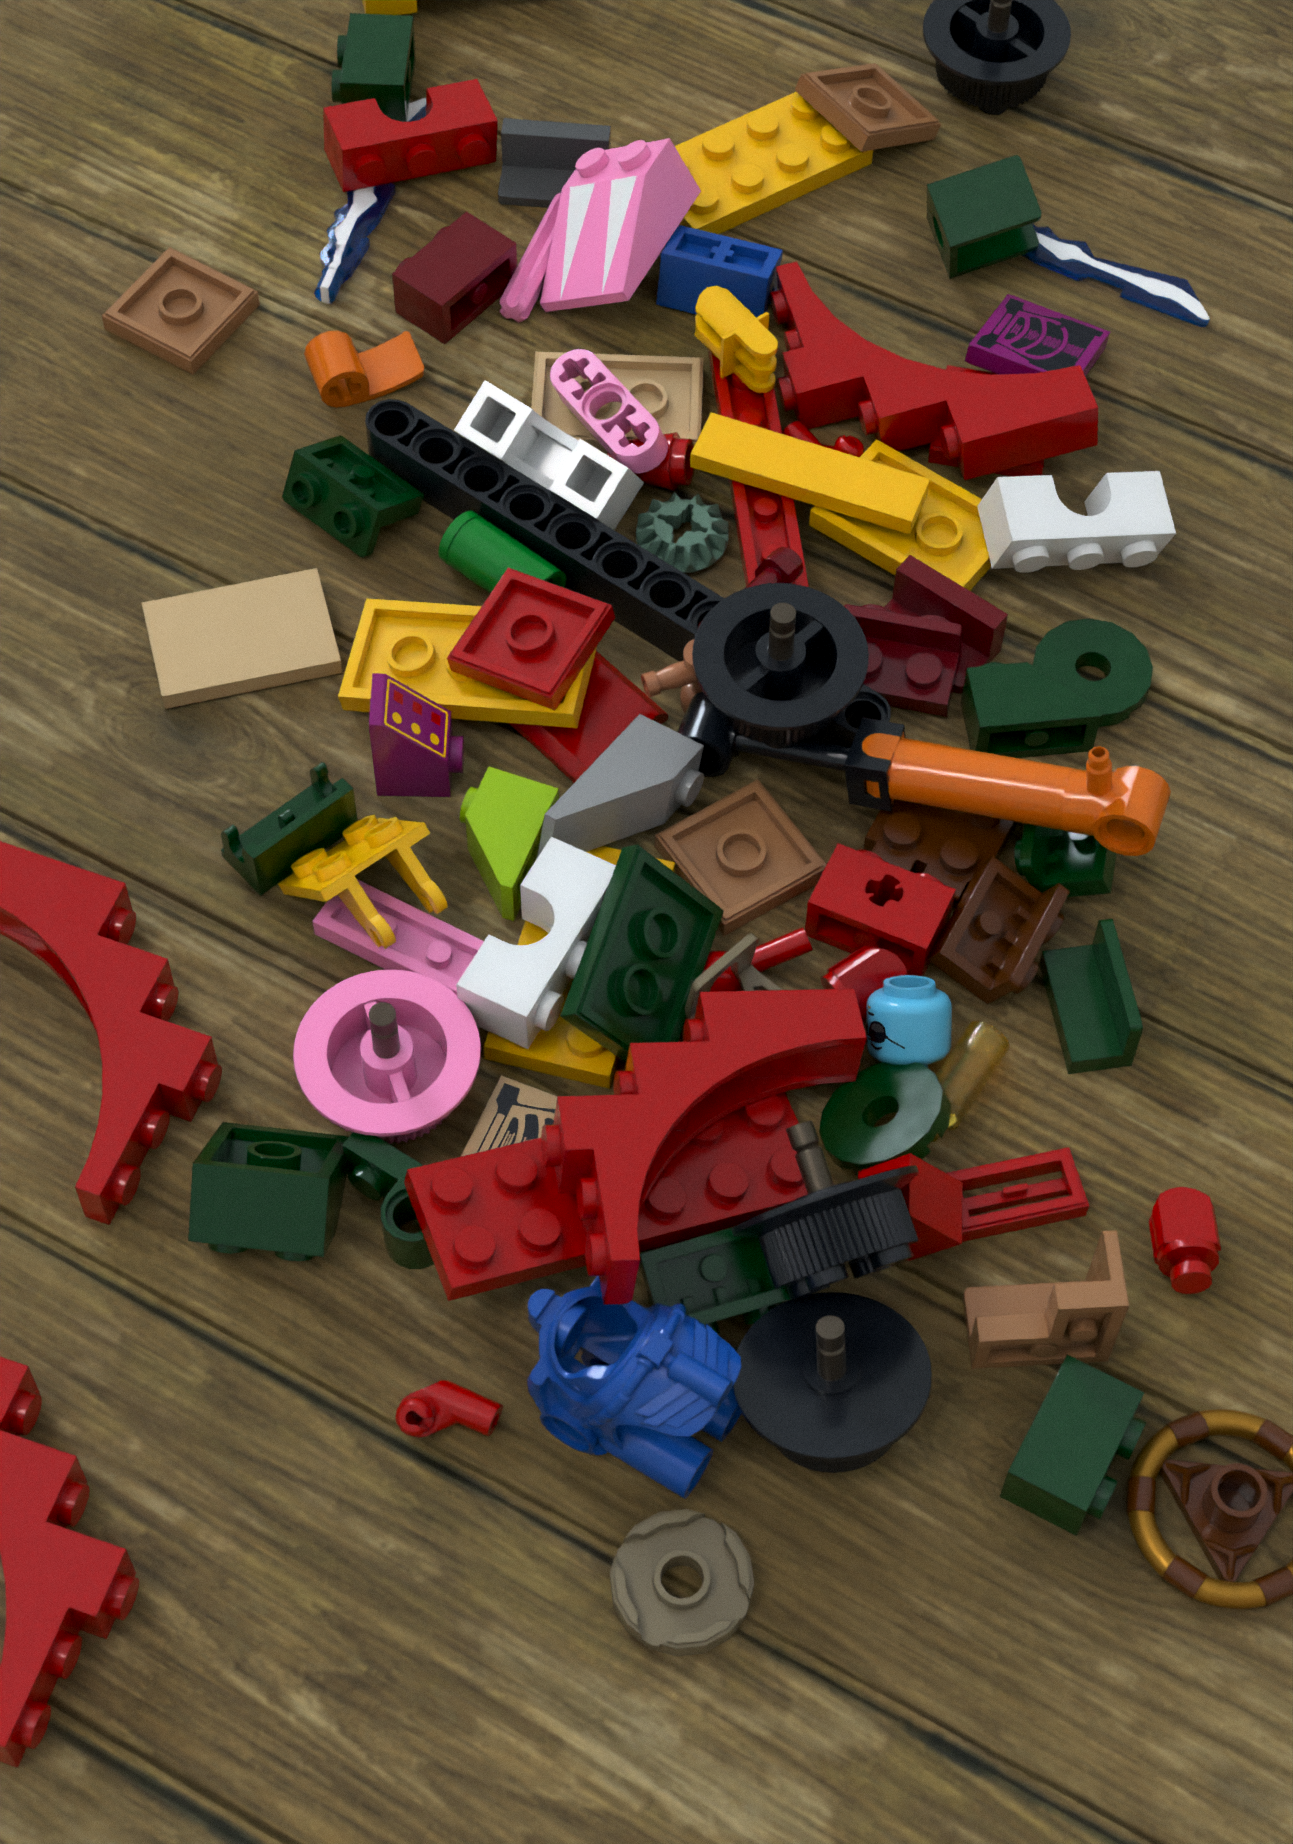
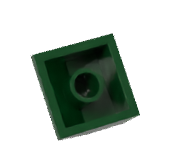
(268, 1191)

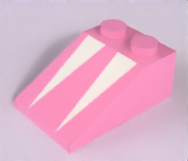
(615, 222)

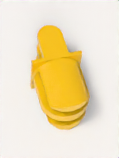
(737, 338)

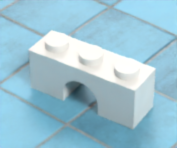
(549, 455)
(1033, 529)
(522, 986)

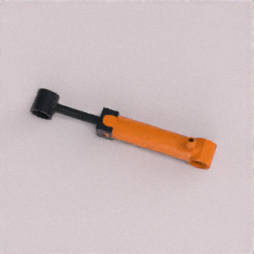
(884, 766)

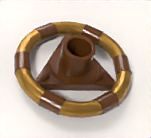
(1223, 1505)

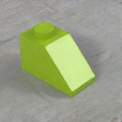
(505, 832)

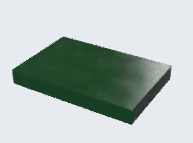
(641, 956)

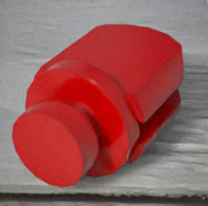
(864, 972)
(1185, 1238)

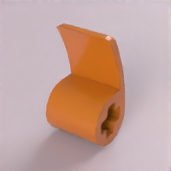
(354, 377)

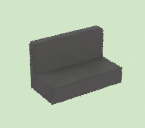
(542, 157)

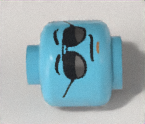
(908, 1021)

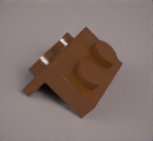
(998, 932)

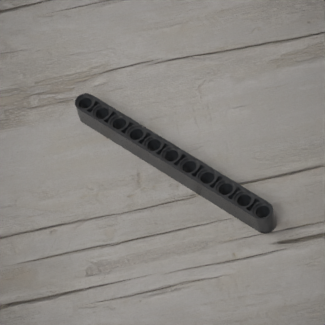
(597, 561)

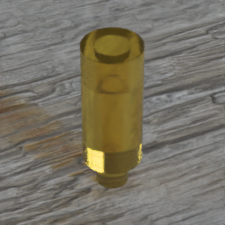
(970, 1068)

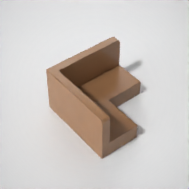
(1050, 1319)

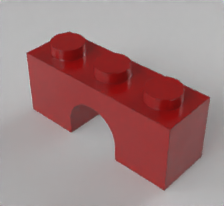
(377, 150)

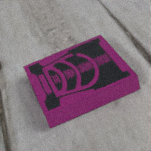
(1034, 340)

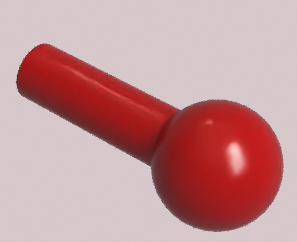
(765, 957)

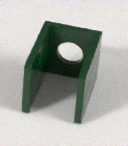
(983, 216)

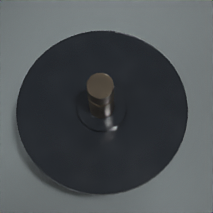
(832, 1380)

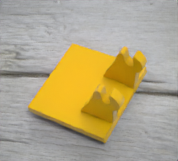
(332, 873)

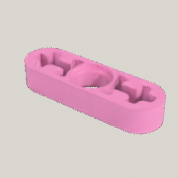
(610, 431)

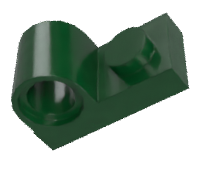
(380, 1171)

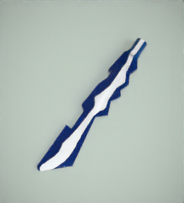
(351, 227)
(1148, 288)

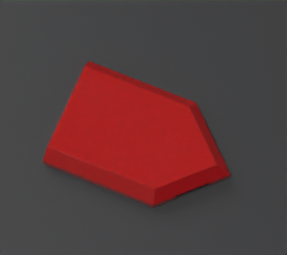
(607, 711)

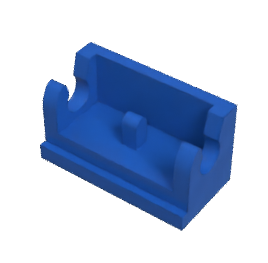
(706, 259)

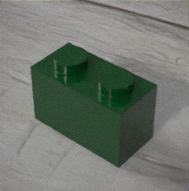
(376, 63)
(1072, 1445)

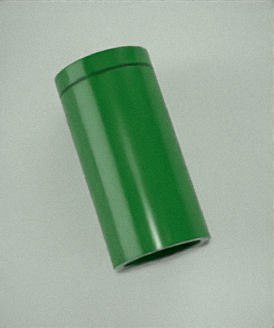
(485, 552)

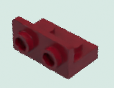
(910, 657)

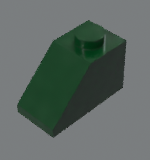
(1025, 712)

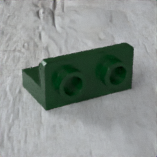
(348, 492)

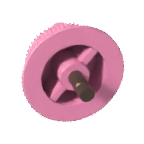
(387, 1054)

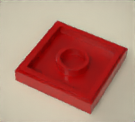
(531, 638)

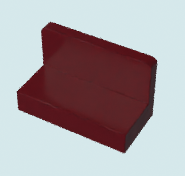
(925, 591)

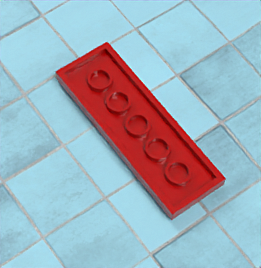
(503, 1223)

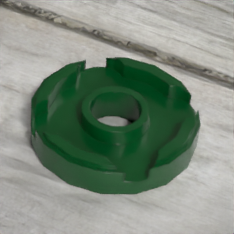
(1106, 648)
(880, 1090)

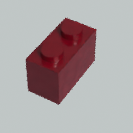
(454, 277)

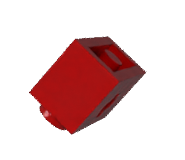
(878, 904)

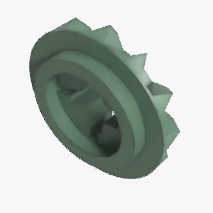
(697, 547)

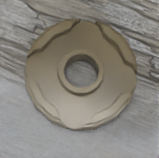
(675, 1623)

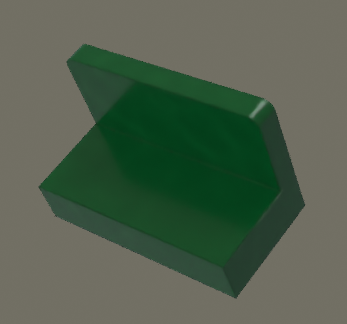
(1093, 1002)

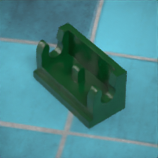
(299, 826)

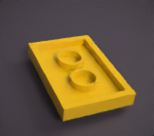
(943, 537)

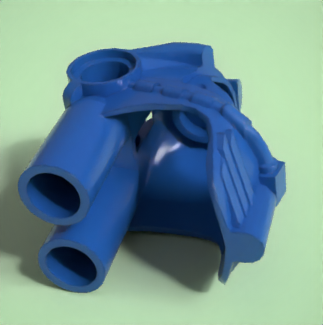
(643, 1384)

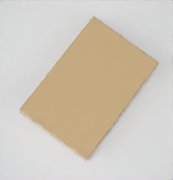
(663, 385)
(241, 638)

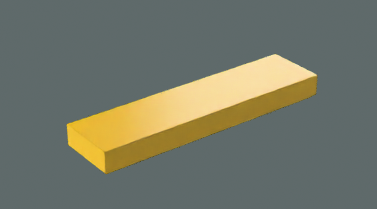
(810, 473)

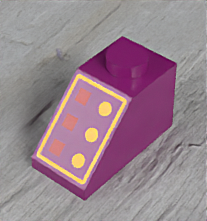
(411, 742)

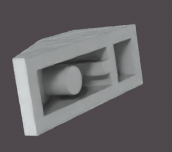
(627, 788)

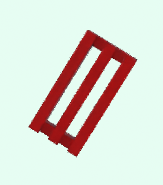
(1024, 1216)

